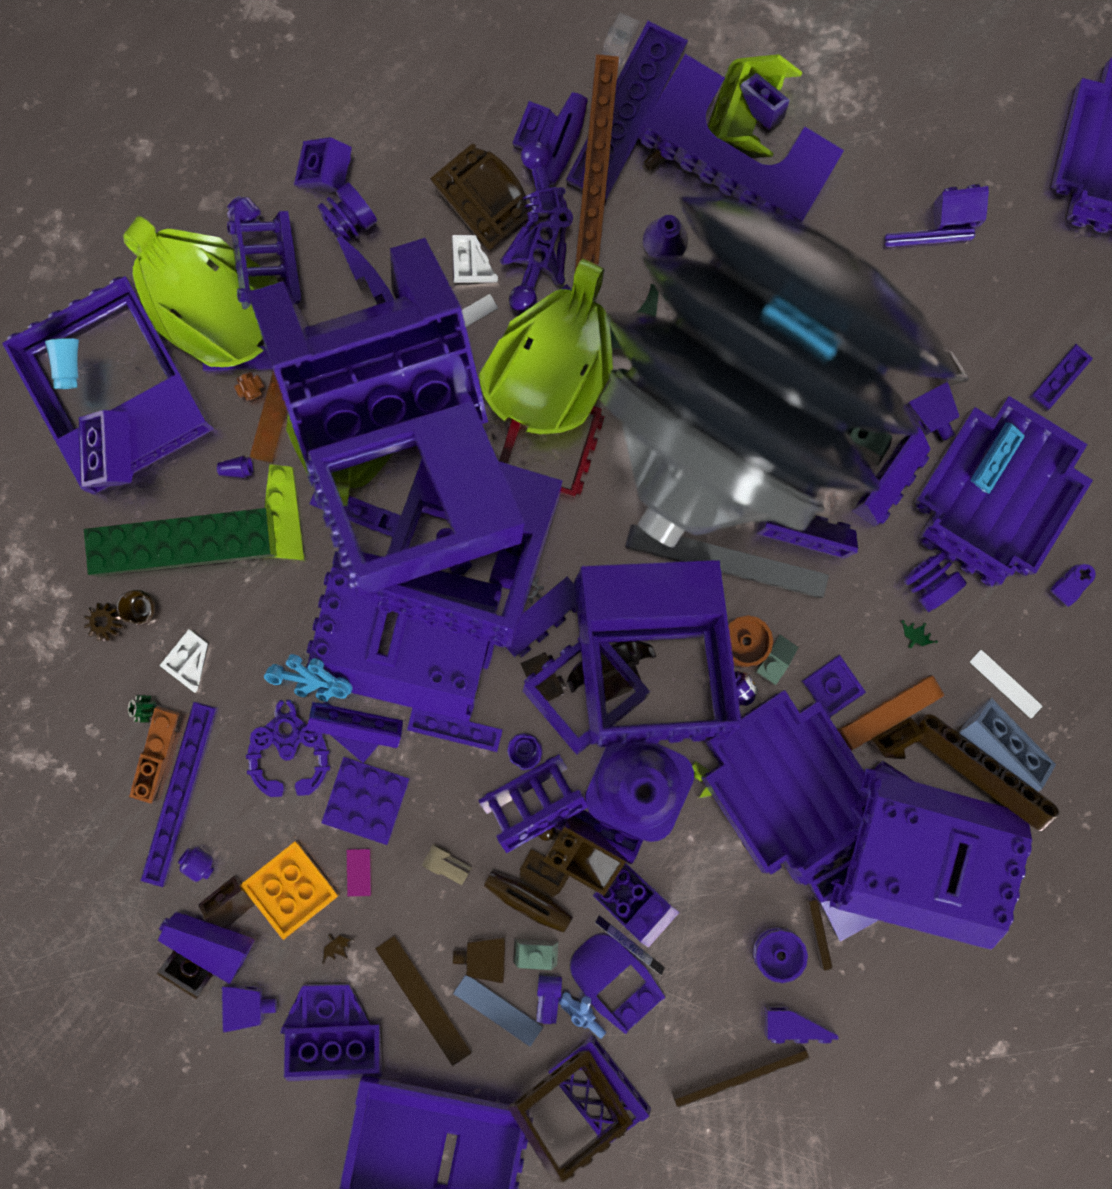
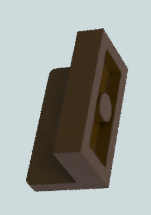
(226, 904)

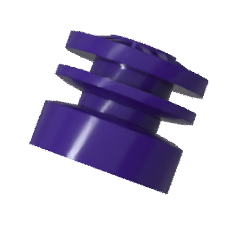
(347, 213)
(935, 582)

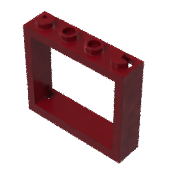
(584, 463)

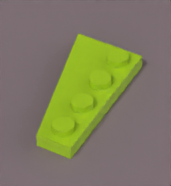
(282, 500)

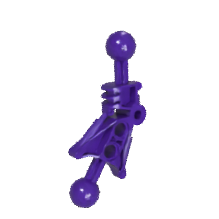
(544, 202)

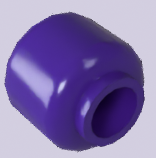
(246, 208)
(196, 864)

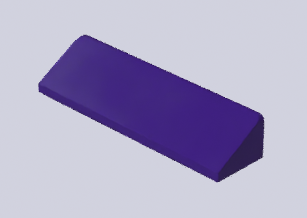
(355, 725)
(625, 843)

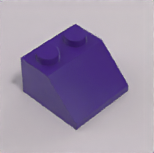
(323, 164)

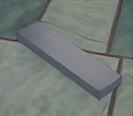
(498, 1010)

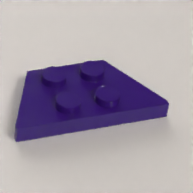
(325, 1007)

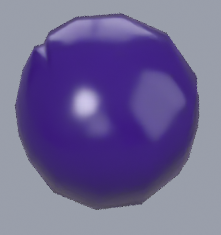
(525, 751)

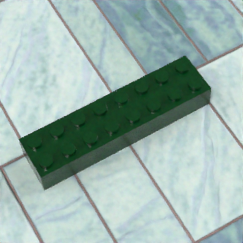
(180, 542)

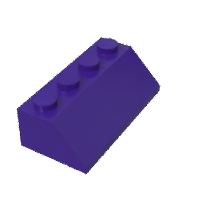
(332, 1053)

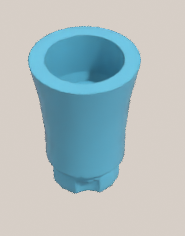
(63, 362)

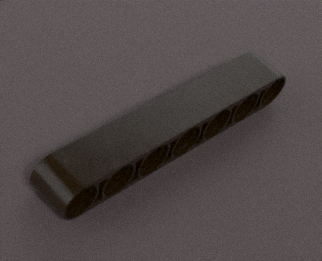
(987, 773)

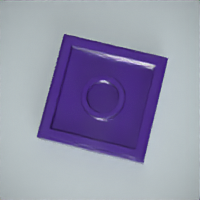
(833, 686)

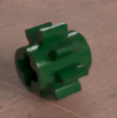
(141, 708)

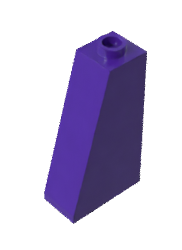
(206, 944)

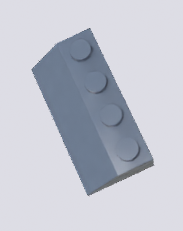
(1008, 744)

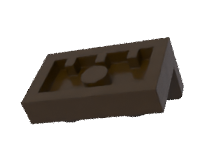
(550, 687)

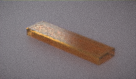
(270, 424)

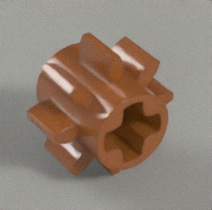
(249, 386)

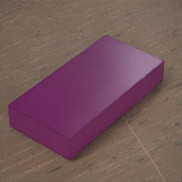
(359, 872)

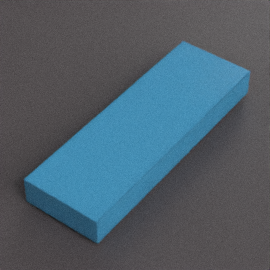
(803, 325)
(997, 457)

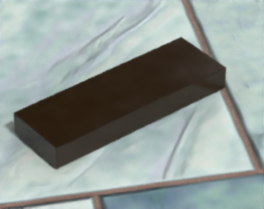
(819, 933)

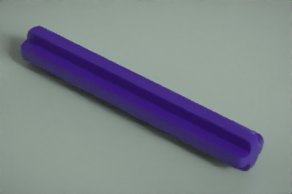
(929, 236)

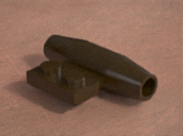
(533, 891)

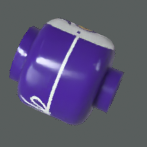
(745, 688)

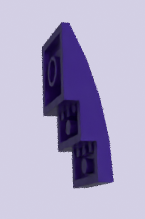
(364, 273)

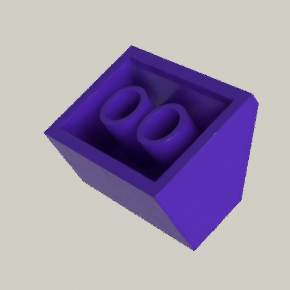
(105, 449)

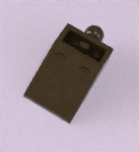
(587, 859)

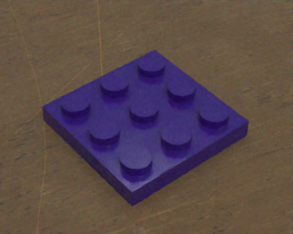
(365, 800)

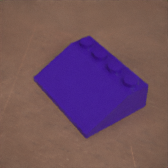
(893, 477)
(818, 536)

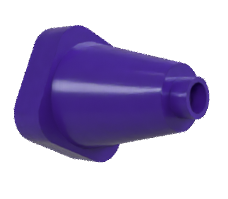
(615, 782)

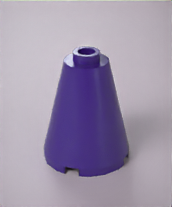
(665, 237)

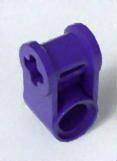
(1070, 586)

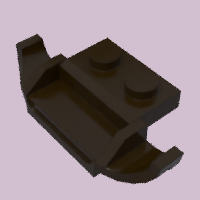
(613, 681)

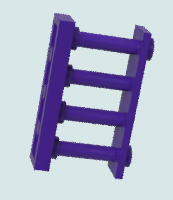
(282, 247)
(541, 821)

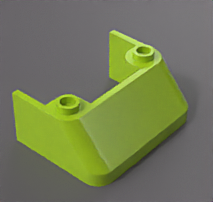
(731, 115)

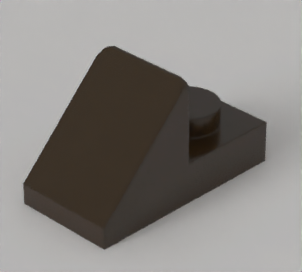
(895, 740)

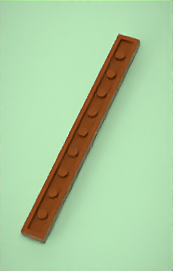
(597, 159)

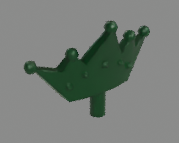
(917, 635)

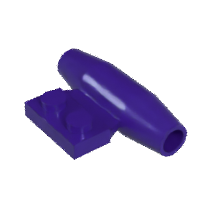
(556, 132)

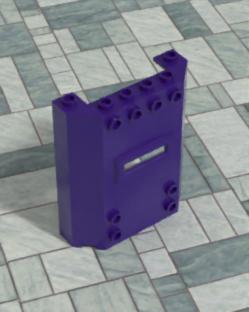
(424, 663)
(910, 852)
(403, 1134)

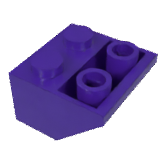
(961, 207)

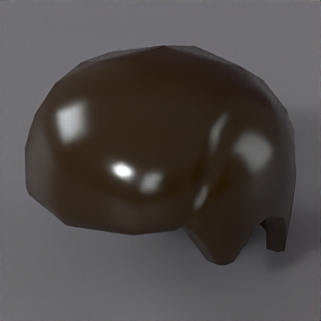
(136, 607)

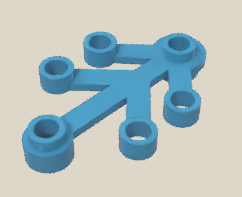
(308, 681)

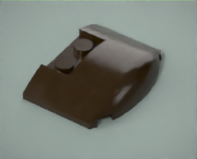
(483, 194)

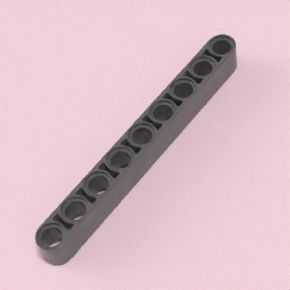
(733, 562)

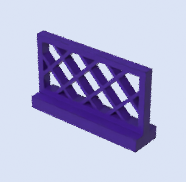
(617, 1080)

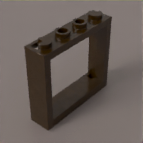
(600, 1143)

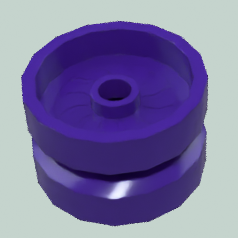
(790, 964)

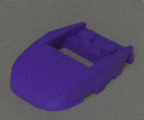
(598, 964)

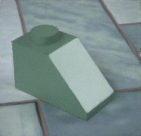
(777, 661)

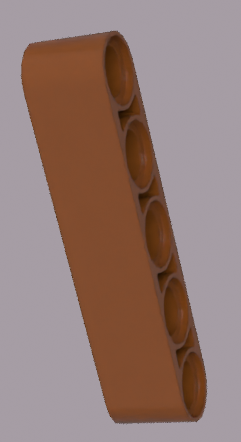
(891, 712)

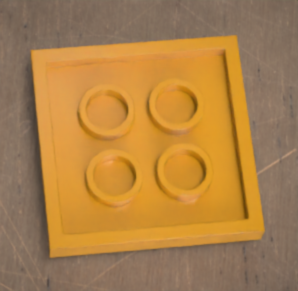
(289, 890)

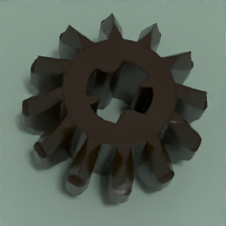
(94, 622)

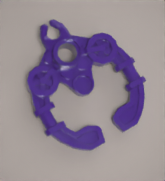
(286, 745)

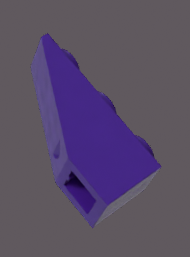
(506, 565)
(788, 1024)

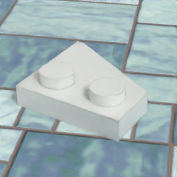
(470, 262)
(187, 660)

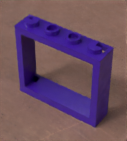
(575, 743)

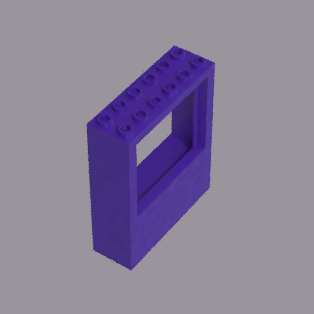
(159, 417)
(465, 480)
(537, 502)
(656, 604)

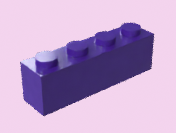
(542, 615)

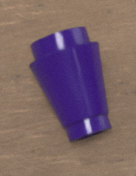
(236, 467)

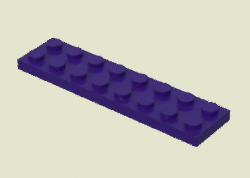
(635, 96)

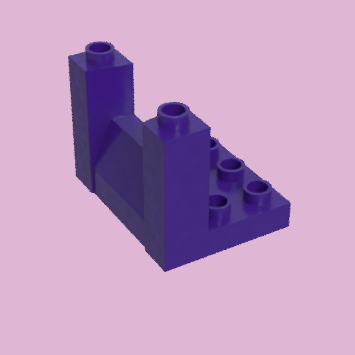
(374, 362)

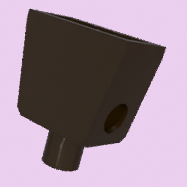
(483, 958)

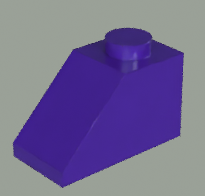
(764, 101)

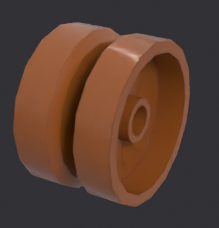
(758, 638)

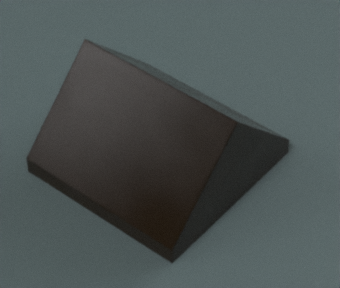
(185, 975)

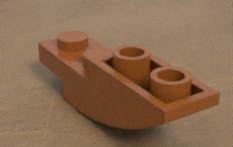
(155, 755)

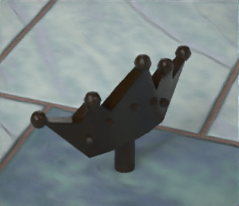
(336, 946)

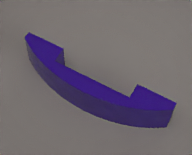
(368, 515)

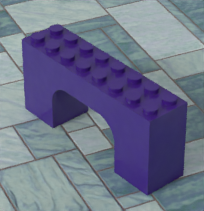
(681, 133)

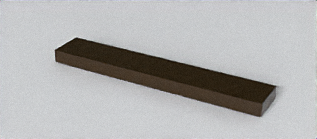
(423, 1000)
(740, 1076)

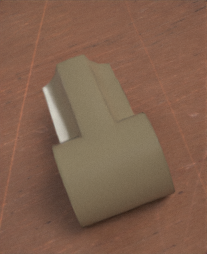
(441, 862)

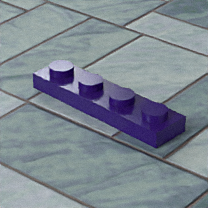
(454, 729)

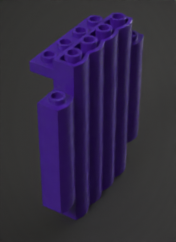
(1086, 154)
(1024, 510)
(789, 787)

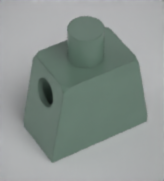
(874, 445)
(535, 954)

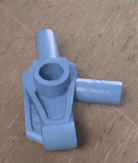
(581, 1013)

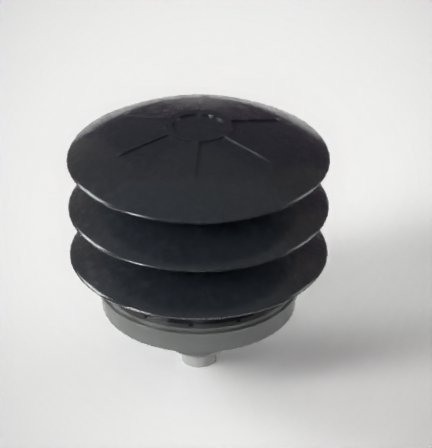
(736, 409)

